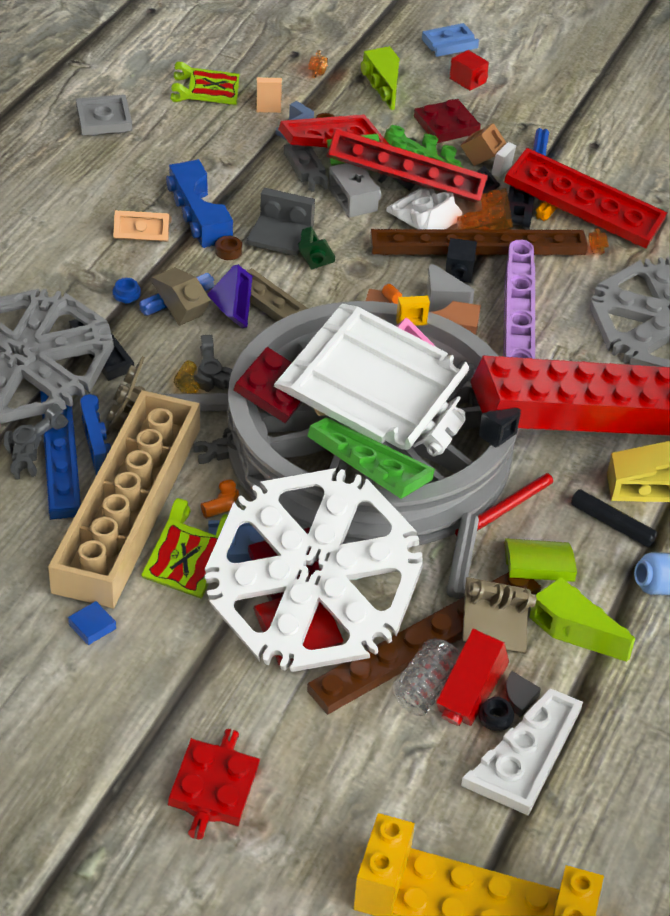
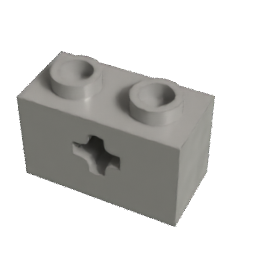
(354, 189)

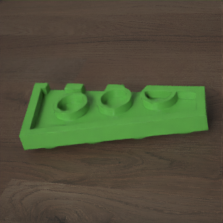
(375, 460)

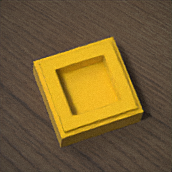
(414, 308)

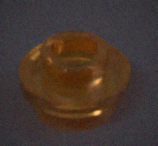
(598, 241)

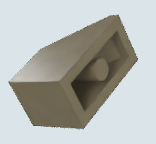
(181, 294)

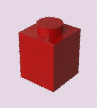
(469, 70)

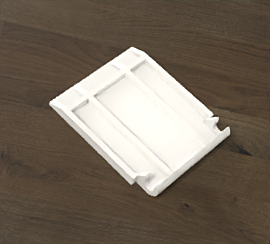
(372, 377)

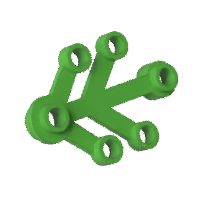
(396, 137)

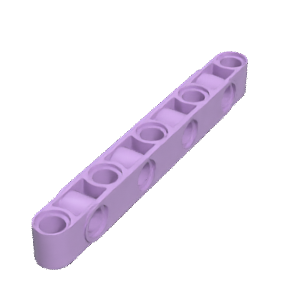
(519, 301)

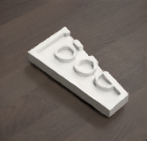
(523, 759)

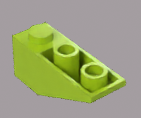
(382, 71)
(576, 620)

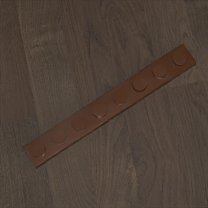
(488, 241)
(361, 676)

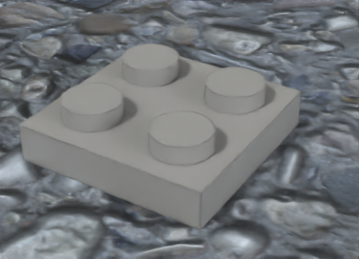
(103, 115)

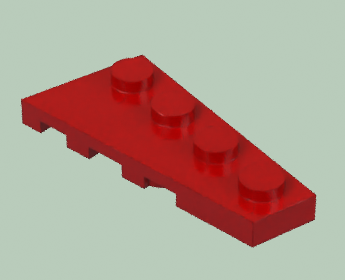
(318, 130)

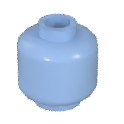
(653, 573)

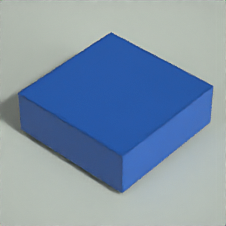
(92, 623)

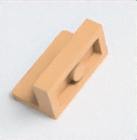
(141, 226)

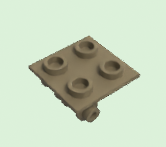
(126, 397)
(498, 612)

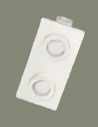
(445, 422)

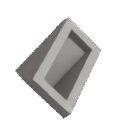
(445, 288)

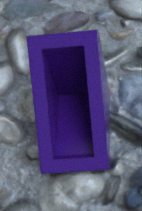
(233, 295)

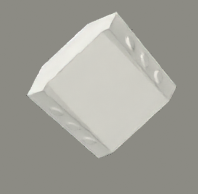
(426, 209)

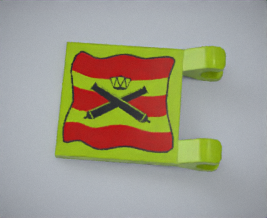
(205, 85)
(182, 553)

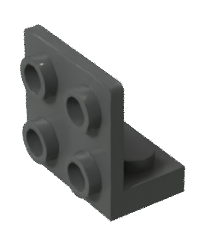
(282, 221)

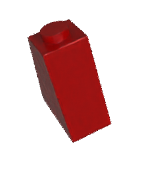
(472, 678)

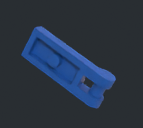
(94, 430)

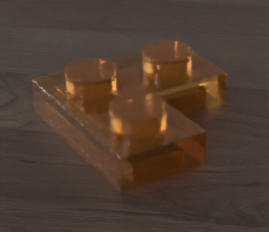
(494, 213)

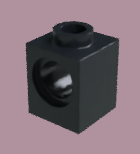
(461, 259)

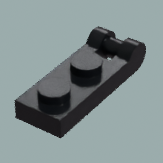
(520, 204)

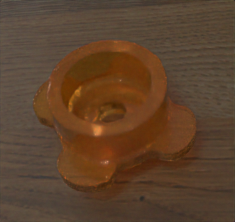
(318, 64)

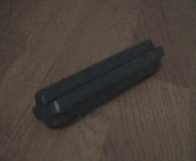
(614, 518)

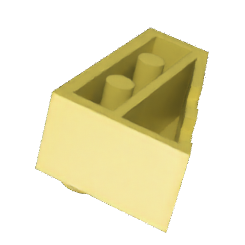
(640, 474)

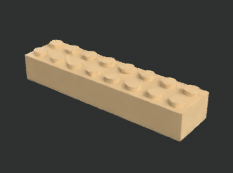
(125, 500)

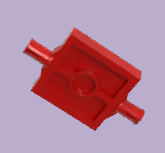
(213, 783)

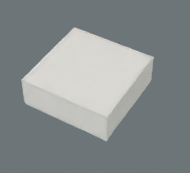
(503, 159)

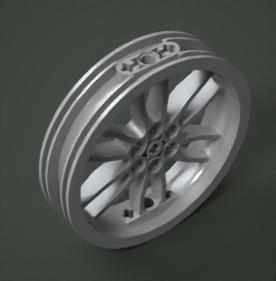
(431, 509)

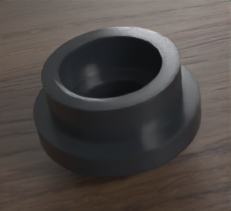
(499, 707)

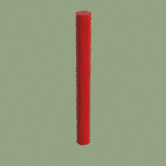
(513, 500)

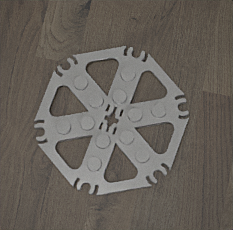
(651, 311)
(44, 348)

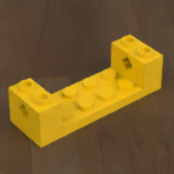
(418, 883)

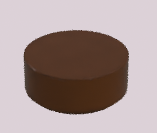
(228, 248)

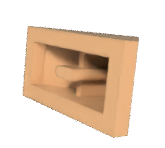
(269, 95)

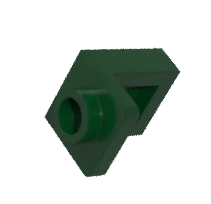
(315, 251)

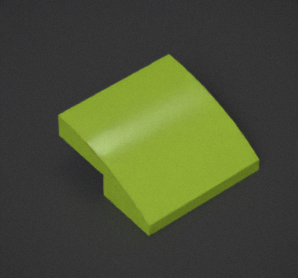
(540, 559)

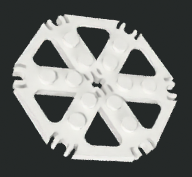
(334, 589)

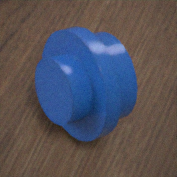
(126, 290)

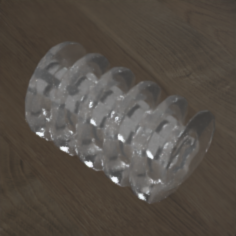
(425, 676)

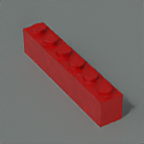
(406, 165)

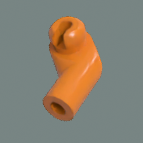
(224, 501)

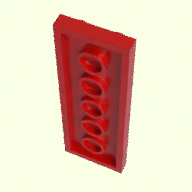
(585, 197)

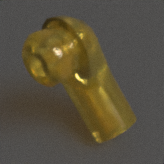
(184, 378)

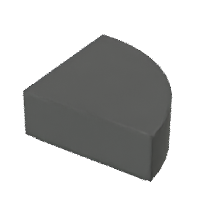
(521, 693)

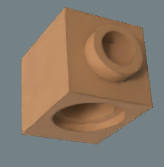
(483, 144)

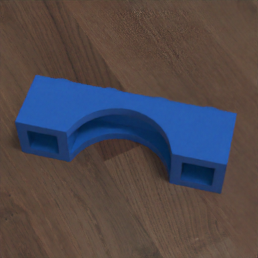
(206, 220)

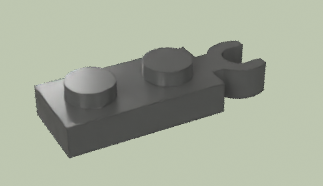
(306, 165)

